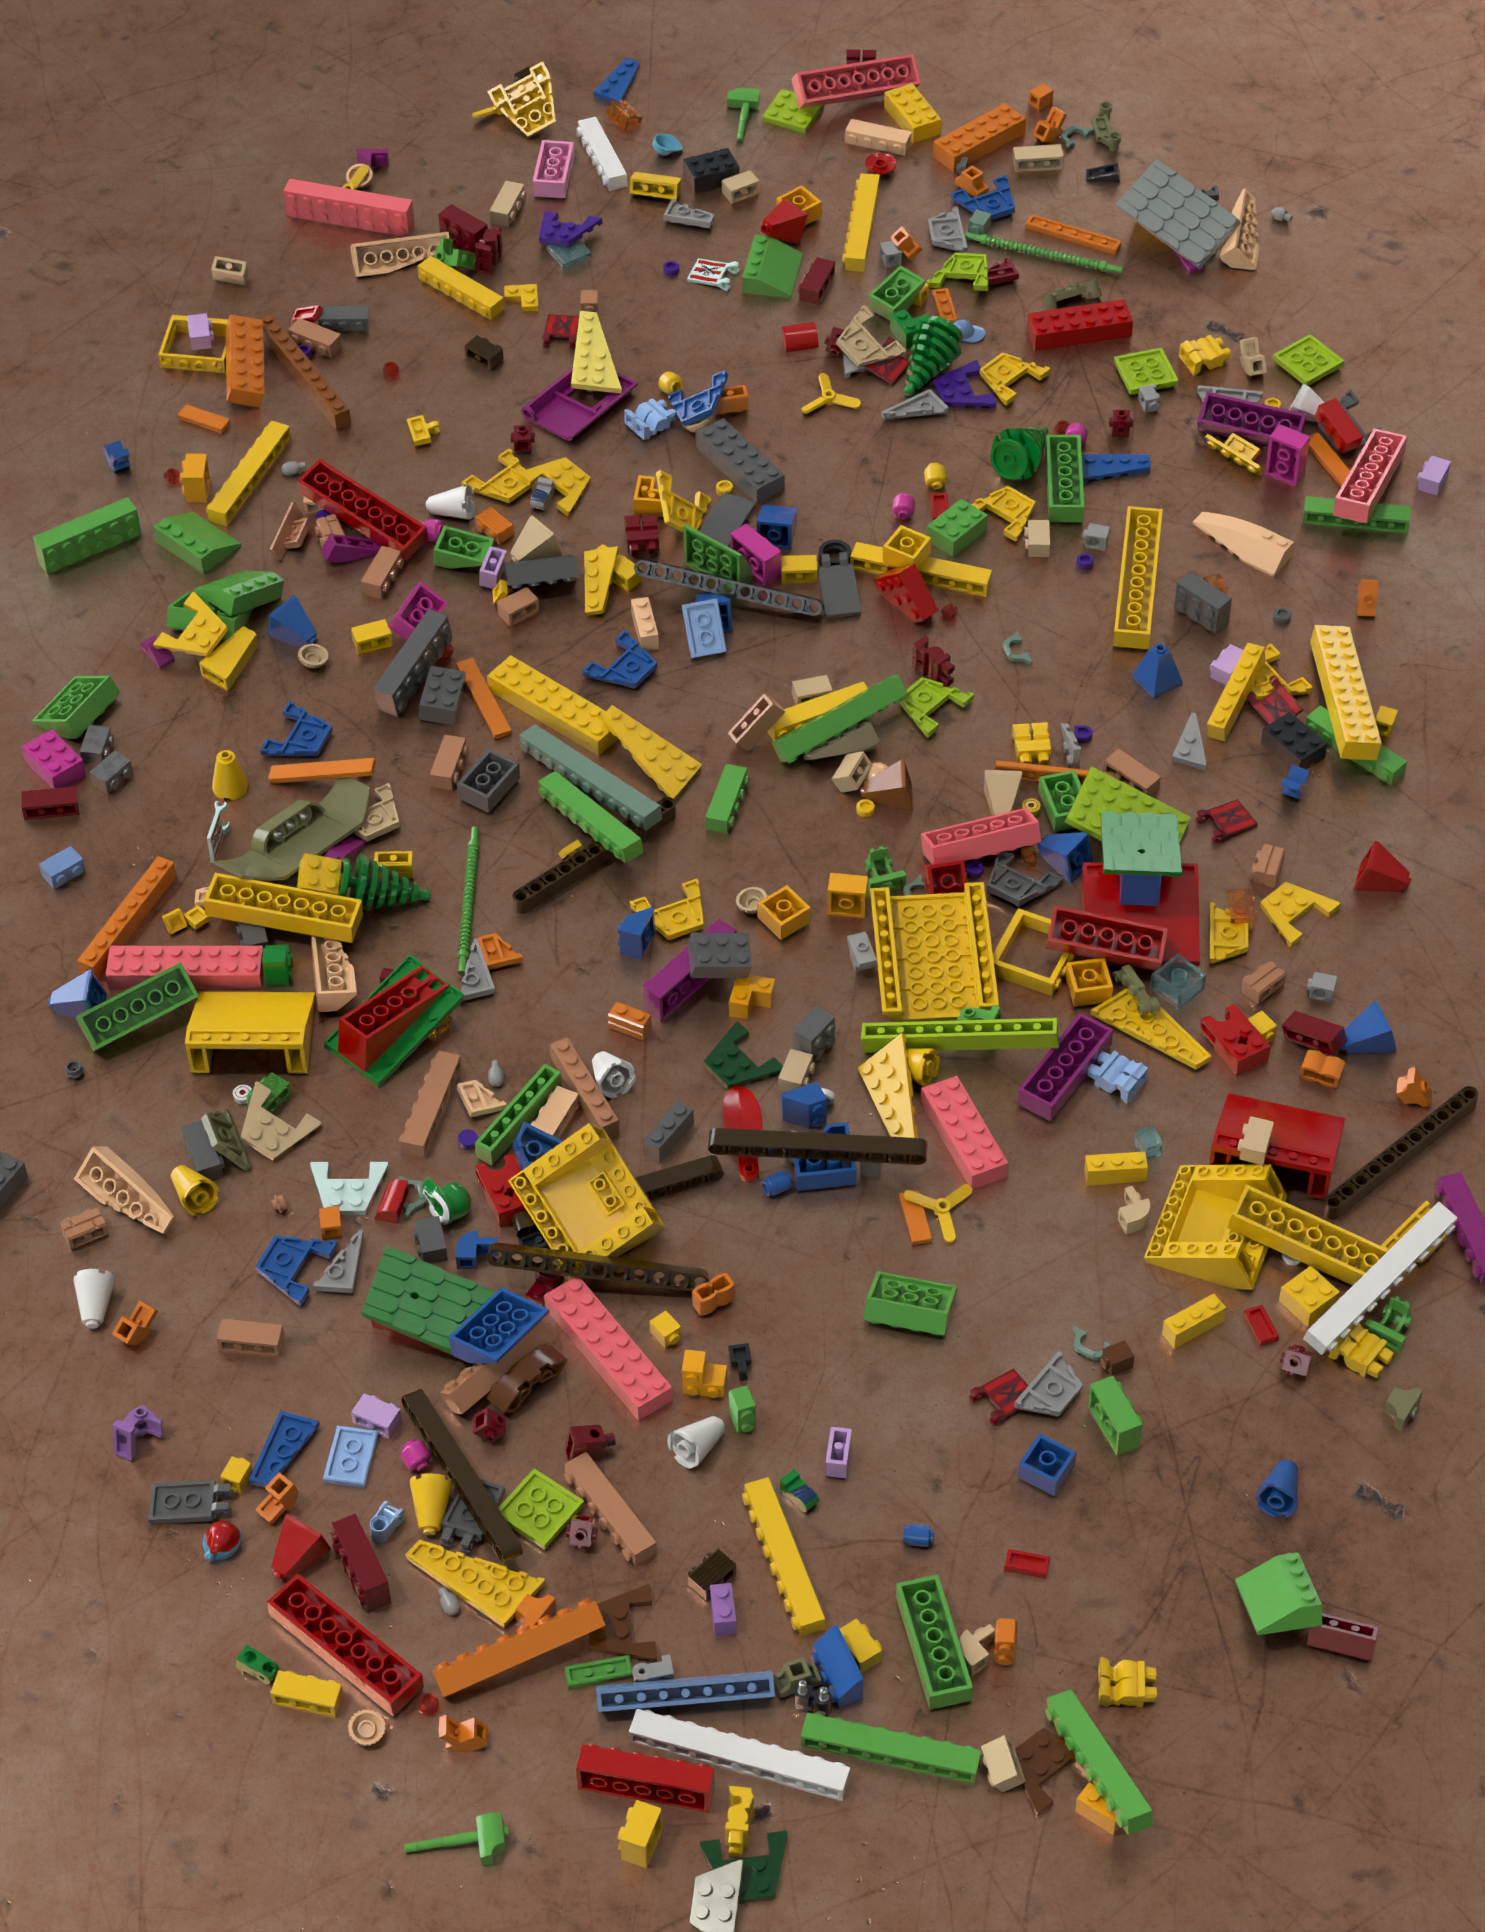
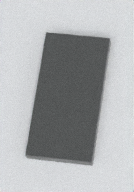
(727, 516)

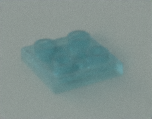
(569, 255)

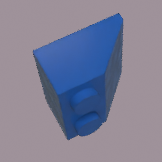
(636, 933)
(804, 1106)

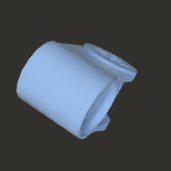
(387, 1519)

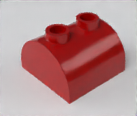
(945, 877)

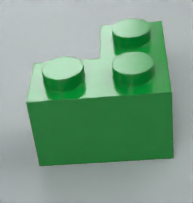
(903, 326)
(277, 965)

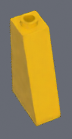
(229, 658)

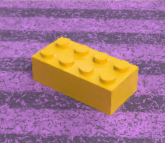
(912, 112)

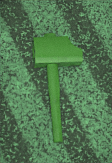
(746, 99)
(489, 1834)

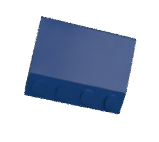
(495, 1328)

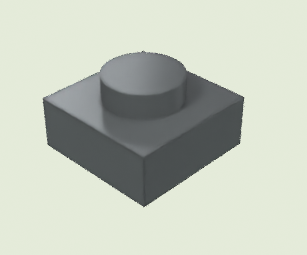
(963, 165)

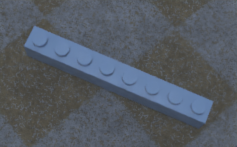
(685, 1691)

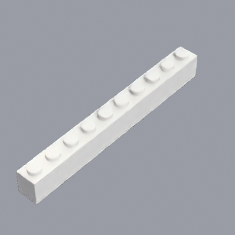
(1380, 1278)
(739, 1754)

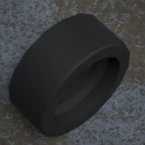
(834, 546)

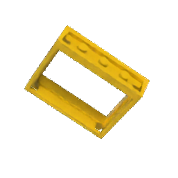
(191, 362)
(1019, 975)

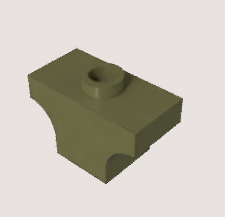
(1403, 1406)
(793, 1673)

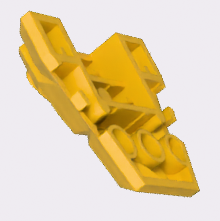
(527, 101)

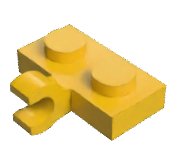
(420, 430)

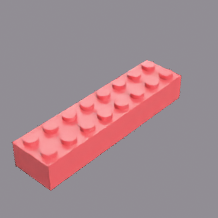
(854, 81)
(349, 207)
(1370, 476)
(206, 965)
(608, 1348)

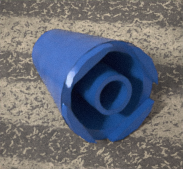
(1280, 1490)

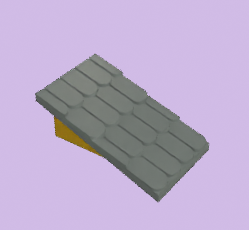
(1178, 213)

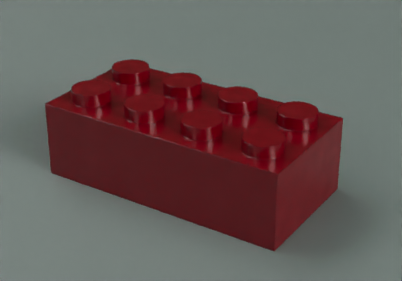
(360, 1563)

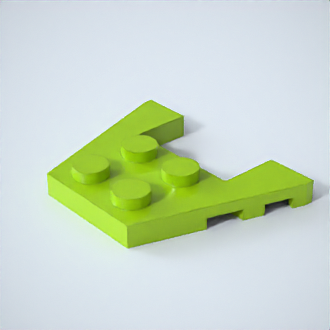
(963, 266)
(926, 697)

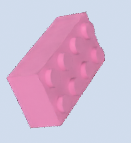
(553, 169)

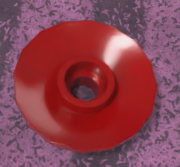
(880, 163)

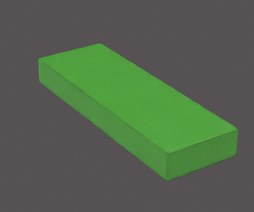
(598, 1672)

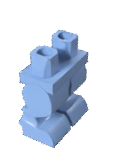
(649, 418)
(1118, 1073)

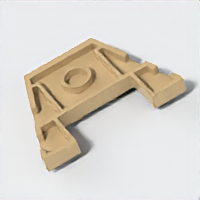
(862, 346)
(381, 816)
(269, 1133)

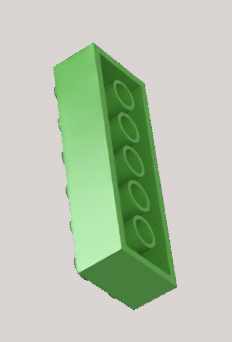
(1064, 478)
(87, 535)
(137, 1006)
(934, 1642)

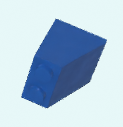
(777, 525)

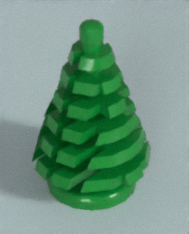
(931, 351)
(1018, 451)
(375, 886)

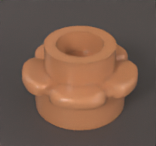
(279, 1203)

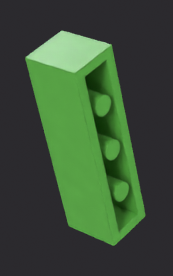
(726, 798)

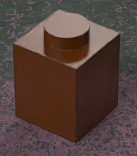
(1117, 1358)

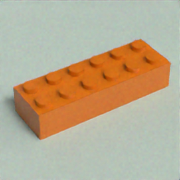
(980, 136)
(244, 361)

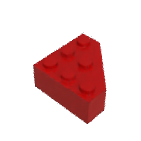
(907, 592)

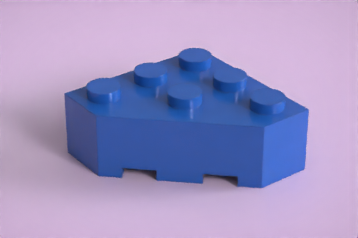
(532, 1144)
(825, 1173)

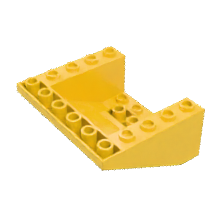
(251, 1022)
(587, 1197)
(1195, 1219)

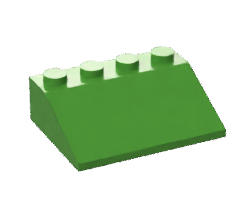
(771, 268)
(194, 540)
(714, 557)
(242, 591)
(180, 617)
(77, 705)
(910, 1303)
(1280, 1595)

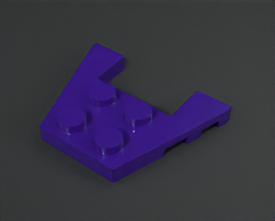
(564, 234)
(956, 391)

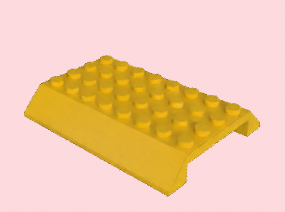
(933, 954)

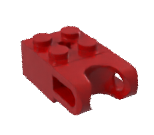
(1236, 1040)
(498, 1190)

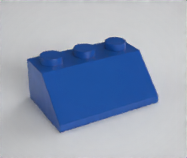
(838, 1668)

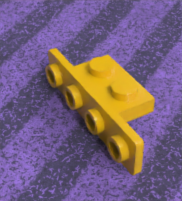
(1239, 449)

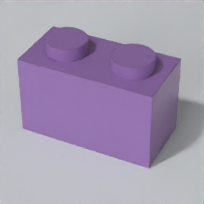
(723, 1609)

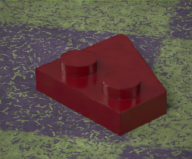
(1002, 273)

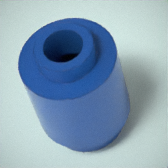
(777, 1183)
(918, 1535)

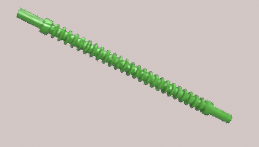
(1103, 266)
(468, 900)

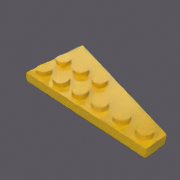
(656, 756)
(1154, 1029)
(891, 1087)
(477, 1581)

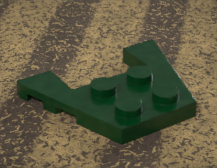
(732, 1065)
(759, 1873)

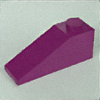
(347, 548)
(347, 848)

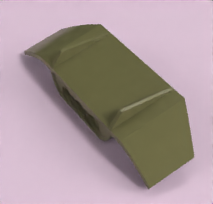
(301, 830)

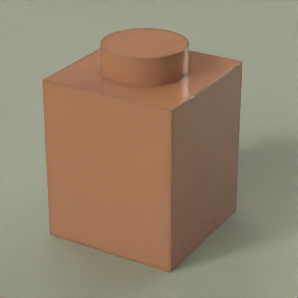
(589, 300)

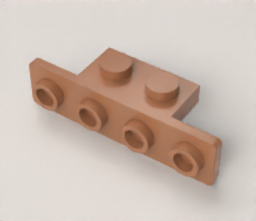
(291, 532)

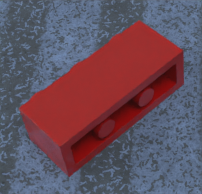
(1338, 425)

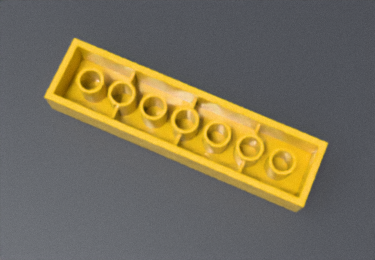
(551, 704)
(283, 907)
(1304, 1236)

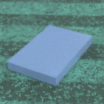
(704, 628)
(350, 1456)

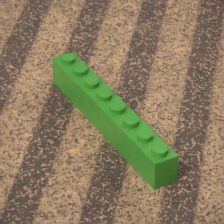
(839, 718)
(590, 817)
(891, 1748)
(1099, 1762)

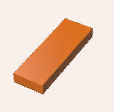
(944, 304)
(203, 419)
(915, 1221)

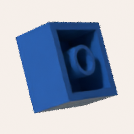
(1047, 1464)

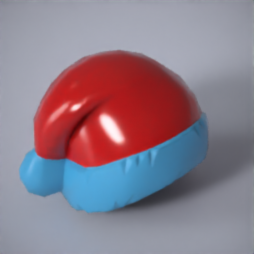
(221, 1540)

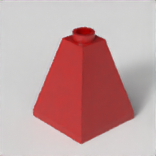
(785, 222)
(1381, 871)
(297, 1548)

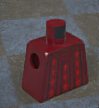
(587, 1439)

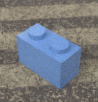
(62, 867)

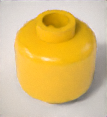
(670, 382)
(935, 476)

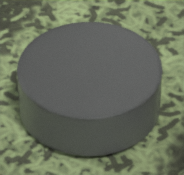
(1282, 615)

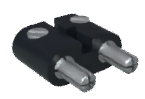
(812, 1700)

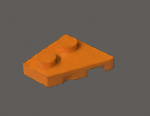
(497, 952)

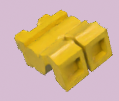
(1203, 351)
(1032, 750)
(1363, 1352)
(1129, 1683)
(739, 1819)

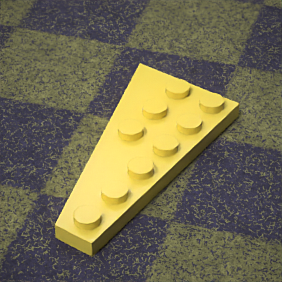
(592, 360)

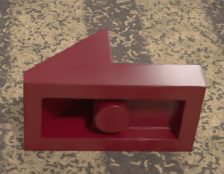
(544, 1283)

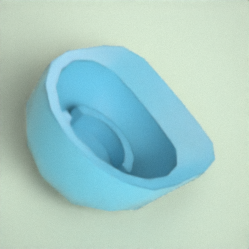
(666, 144)

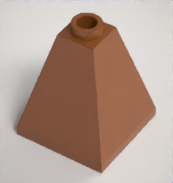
(890, 787)

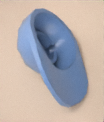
(970, 332)

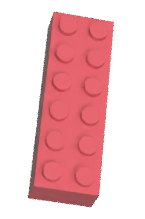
(982, 837)
(964, 1132)

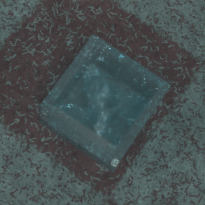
(1178, 981)

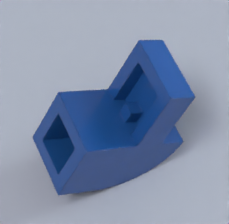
(116, 455)
(1296, 781)
(470, 1247)

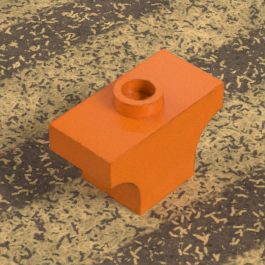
(972, 181)
(906, 243)
(1367, 597)
(1414, 1089)
(534, 1608)

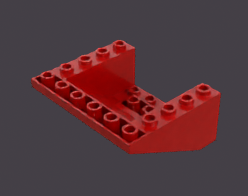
(1176, 910)
(1298, 1140)

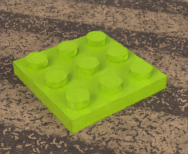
(786, 113)
(1308, 360)
(1145, 369)
(540, 1508)

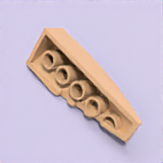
(1241, 247)
(393, 254)
(1250, 542)
(332, 974)
(120, 1187)

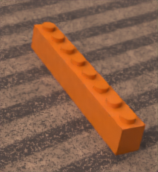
(128, 915)
(519, 1647)

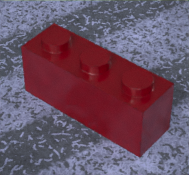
(816, 280)
(50, 803)
(1314, 1033)
(1344, 1637)

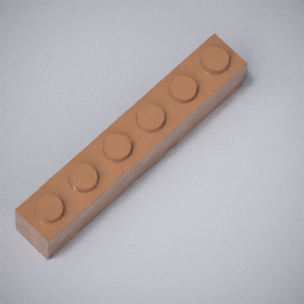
(580, 1081)
(430, 1104)
(477, 1380)
(610, 1509)

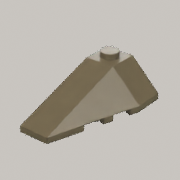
(852, 740)

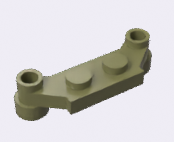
(1102, 127)
(1075, 289)
(1136, 989)

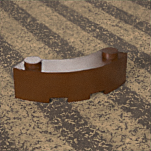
(516, 1382)

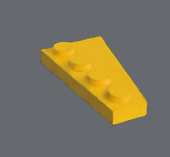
(598, 577)

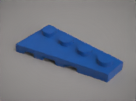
(618, 82)
(1103, 465)
(282, 1445)

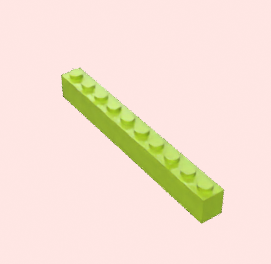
(964, 1034)

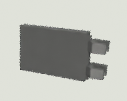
(839, 588)
(189, 1501)
(461, 1523)

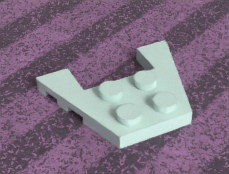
(351, 1195)

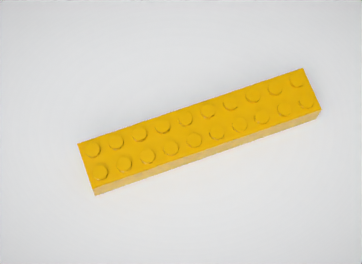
(1137, 578)
(1345, 692)

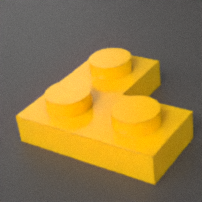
(525, 293)

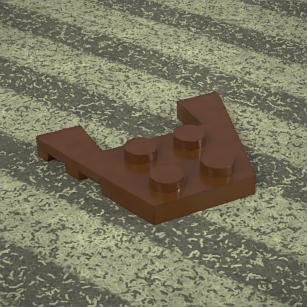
(617, 1634)
(1040, 1760)

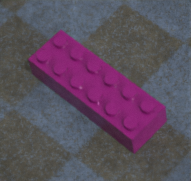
(1247, 419)
(673, 982)
(1064, 1067)

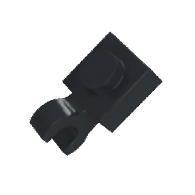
(740, 1357)

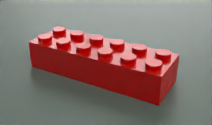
(1079, 324)
(1106, 938)
(645, 1778)

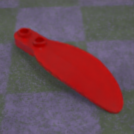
(743, 1112)

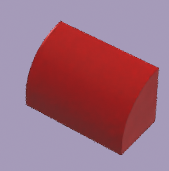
(800, 337)
(393, 1201)

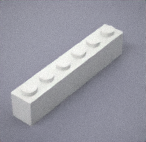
(602, 153)

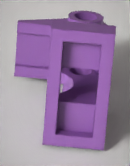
(127, 1430)

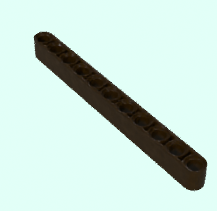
(580, 864)
(817, 1146)
(1400, 1153)
(655, 1185)
(590, 1261)
(463, 1475)

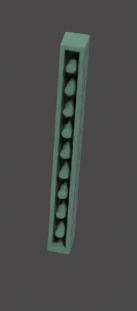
(590, 777)

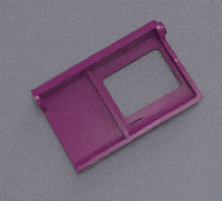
(565, 416)

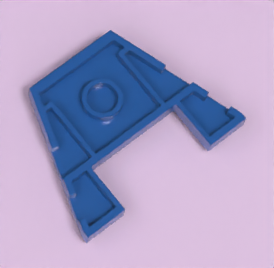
(997, 203)
(701, 404)
(628, 669)
(305, 738)
(285, 1259)

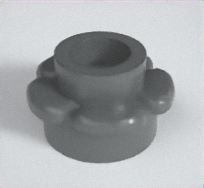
(71, 1066)

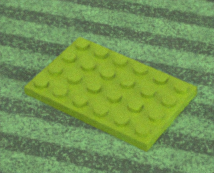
(1105, 793)

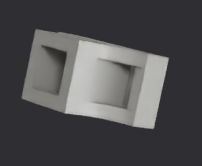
(861, 952)

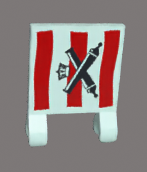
(712, 272)
(217, 831)

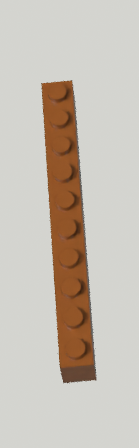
(305, 373)

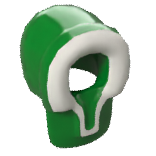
(452, 1199)

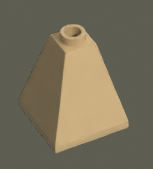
(535, 542)
(1002, 790)

